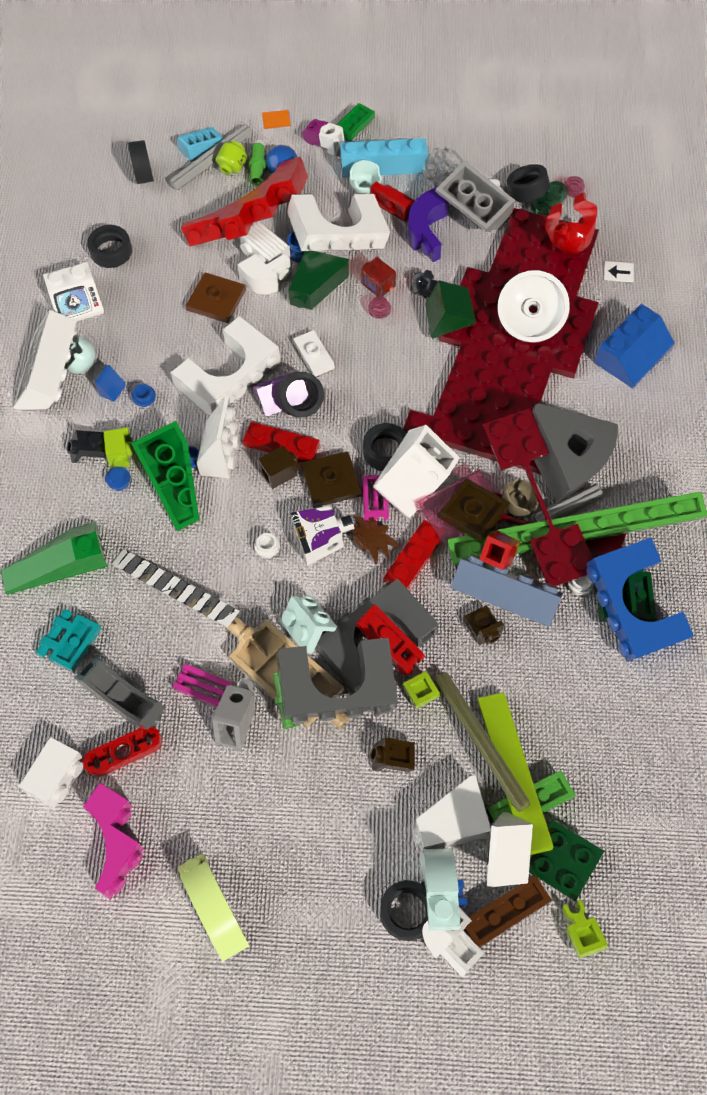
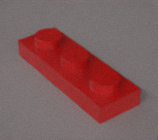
(269, 438)
(414, 555)

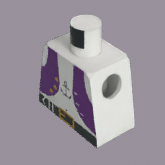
(320, 532)

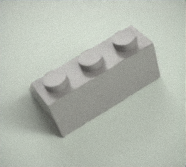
(476, 197)

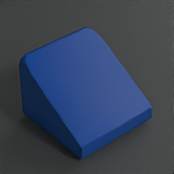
(109, 384)

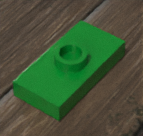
(356, 121)

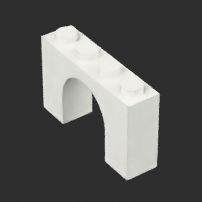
(318, 234)
(209, 390)

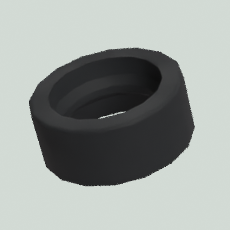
(140, 161)
(528, 183)
(109, 233)
(316, 386)
(380, 431)
(390, 894)

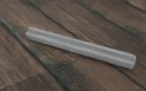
(207, 158)

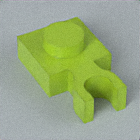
(584, 933)

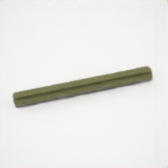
(483, 742)

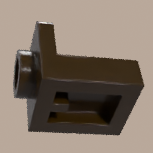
(484, 625)
(393, 755)

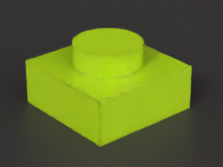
(421, 690)

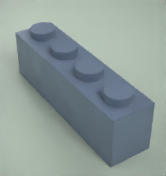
(507, 590)

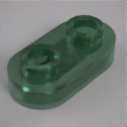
(556, 194)

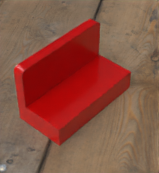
(392, 200)

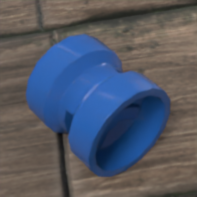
(295, 250)

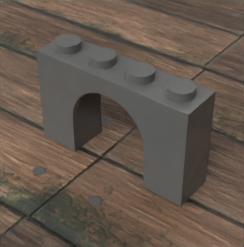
(403, 610)
(303, 700)

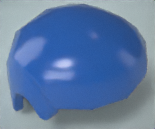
(277, 155)

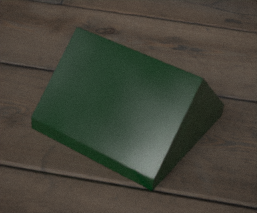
(449, 309)

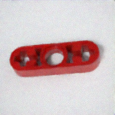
(106, 766)

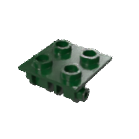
(568, 863)

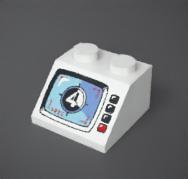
(74, 292)

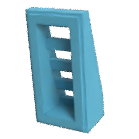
(193, 143)

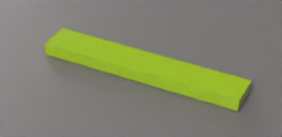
(504, 736)

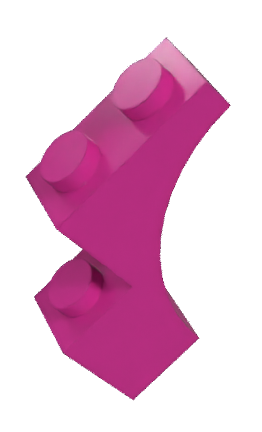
(121, 850)

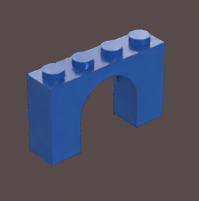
(634, 635)

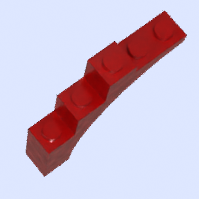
(259, 204)

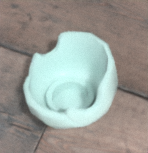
(363, 176)
(83, 355)

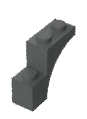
(119, 694)

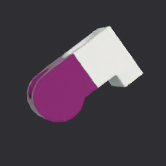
(324, 135)

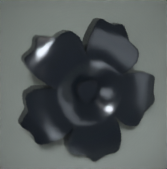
(423, 283)

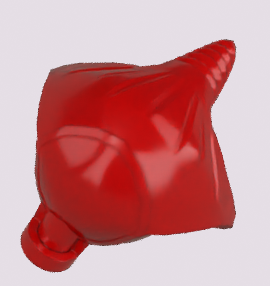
(572, 236)

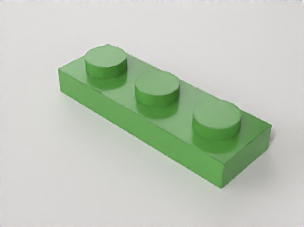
(550, 791)

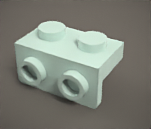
(306, 621)

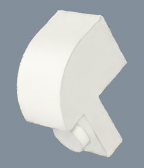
(264, 277)
(453, 945)

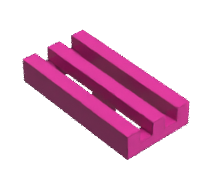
(376, 513)
(183, 677)

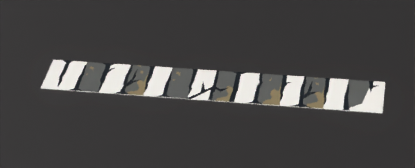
(176, 588)

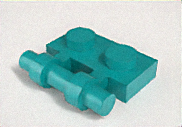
(73, 644)

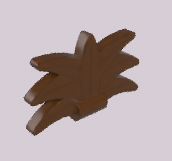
(371, 537)

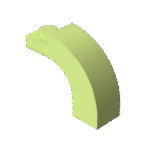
(212, 907)

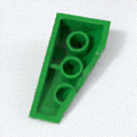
(169, 468)
(63, 557)

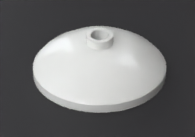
(534, 289)

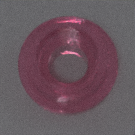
(575, 186)
(379, 307)

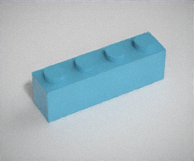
(391, 156)

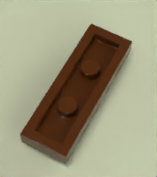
(507, 911)

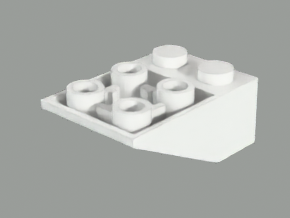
(219, 442)
(415, 469)

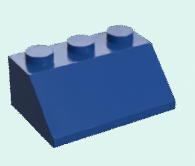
(635, 346)

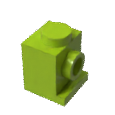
(118, 447)

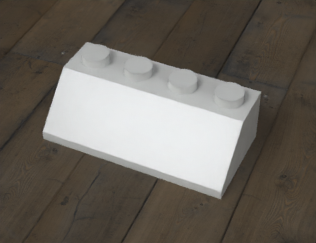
(46, 362)

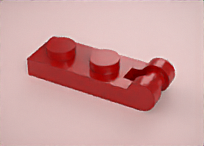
(377, 625)

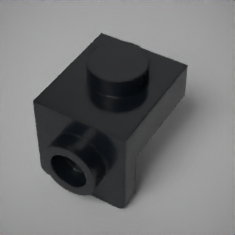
(86, 444)

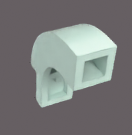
(442, 890)

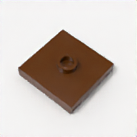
(216, 297)

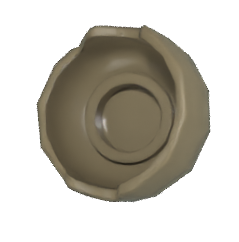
(521, 497)

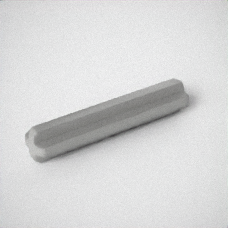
(571, 503)

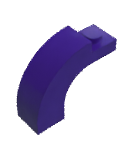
(424, 212)

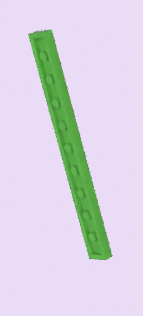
(597, 523)

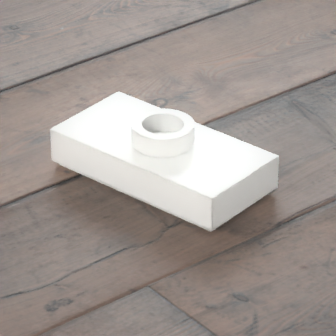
(313, 353)

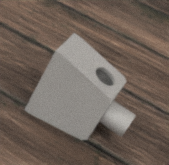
(234, 715)

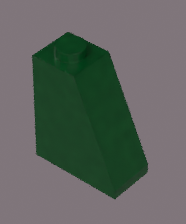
(317, 278)

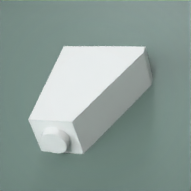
(453, 819)

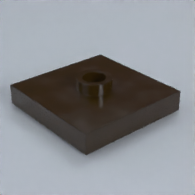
(331, 479)
(473, 510)

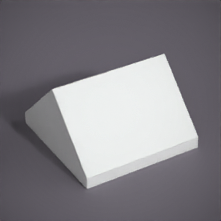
(509, 851)

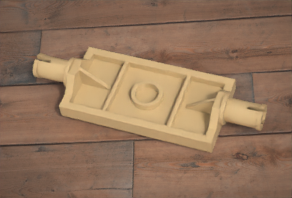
(258, 660)

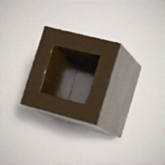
(278, 466)

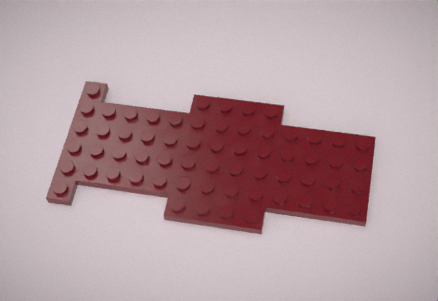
(494, 370)

